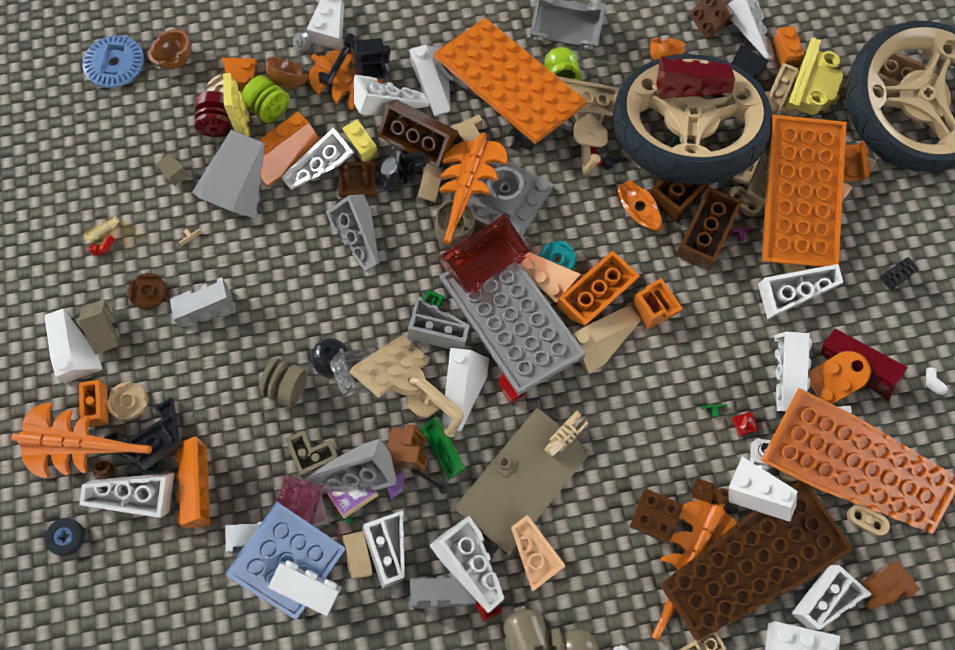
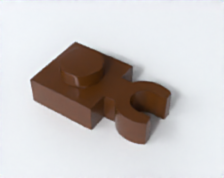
(707, 491)

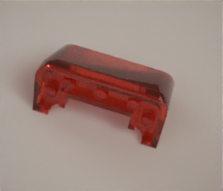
(484, 254)

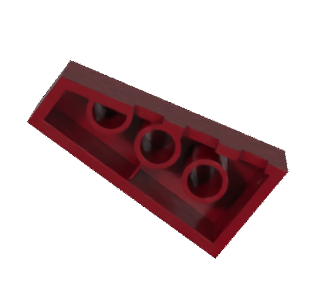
(688, 79)
(885, 372)

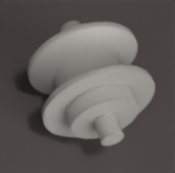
(301, 41)

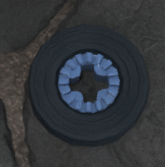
(56, 531)

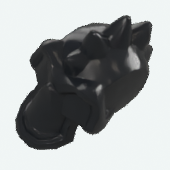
(400, 168)

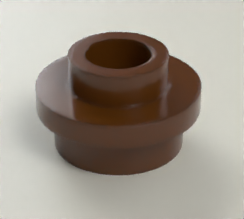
(103, 469)

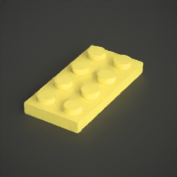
(235, 106)

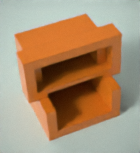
(655, 304)

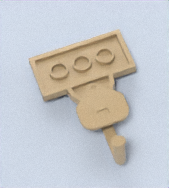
(587, 121)
(399, 369)

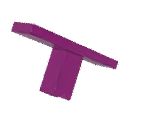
(740, 232)

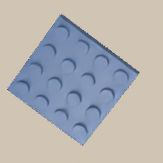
(276, 540)

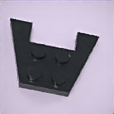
(161, 436)

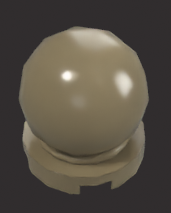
(572, 640)

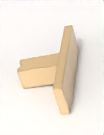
(189, 236)

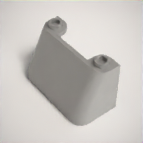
(567, 22)

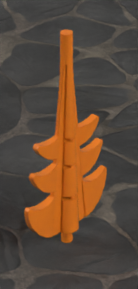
(342, 82)
(473, 167)
(41, 439)
(707, 525)

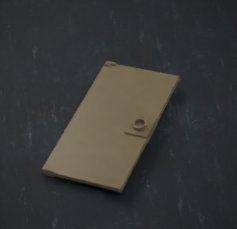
(520, 481)

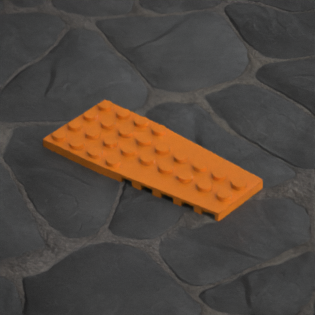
(858, 463)

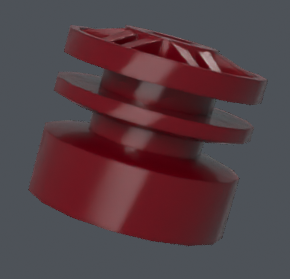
(211, 115)

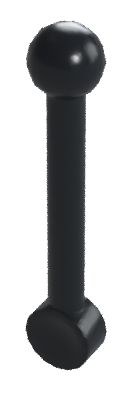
(442, 489)

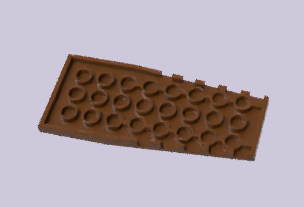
(755, 564)

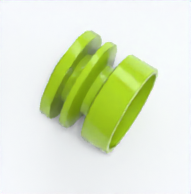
(265, 99)

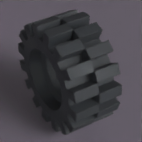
(899, 273)

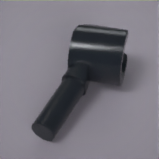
(609, 163)

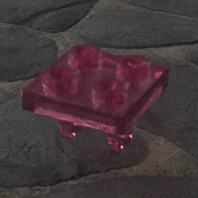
(300, 497)

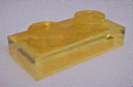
(108, 225)

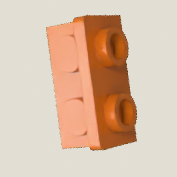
(856, 163)

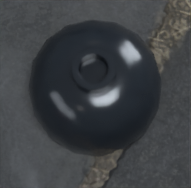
(323, 353)

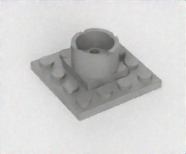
(514, 193)

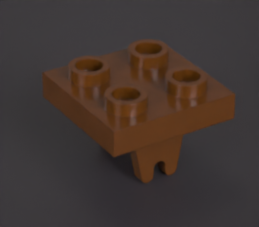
(710, 16)
(357, 179)
(656, 516)

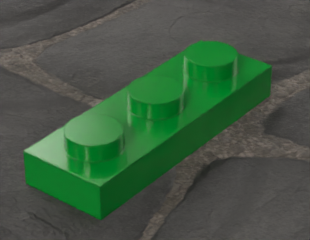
(443, 448)

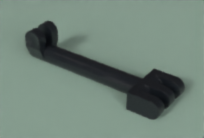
(326, 79)

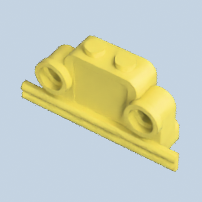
(816, 81)

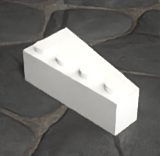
(792, 289)
(792, 366)
(135, 494)

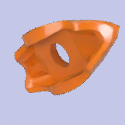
(632, 194)

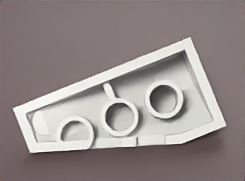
(748, 20)
(373, 96)
(321, 158)
(69, 348)
(466, 558)

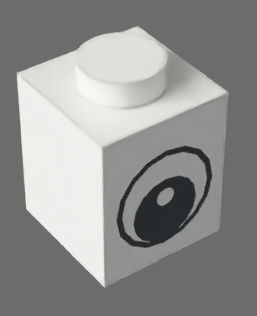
(758, 449)

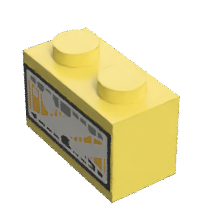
(360, 141)

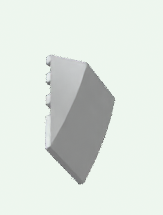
(234, 175)

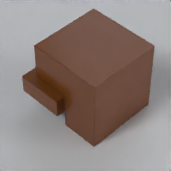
(407, 448)
(888, 585)

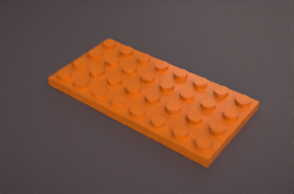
(510, 80)
(804, 191)

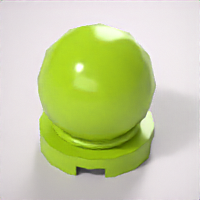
(563, 63)

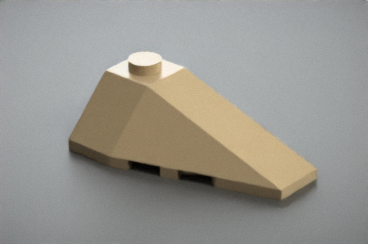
(605, 336)

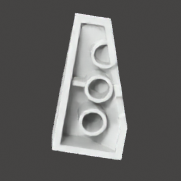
(431, 78)
(464, 381)

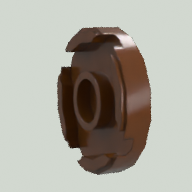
(147, 291)

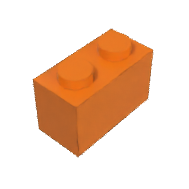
(788, 46)
(93, 402)

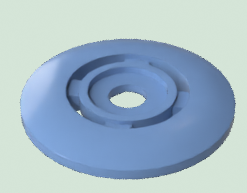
(102, 51)

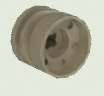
(463, 229)
(283, 382)

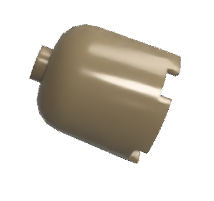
(526, 630)

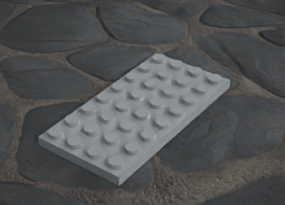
(517, 327)

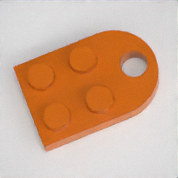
(837, 378)

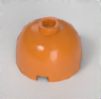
(666, 47)

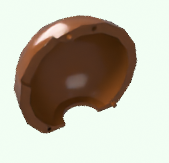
(170, 49)
(285, 73)

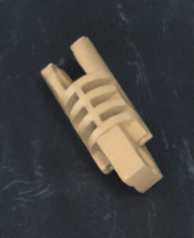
(565, 435)

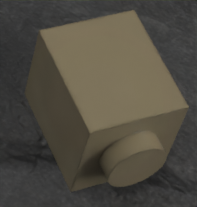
(171, 169)

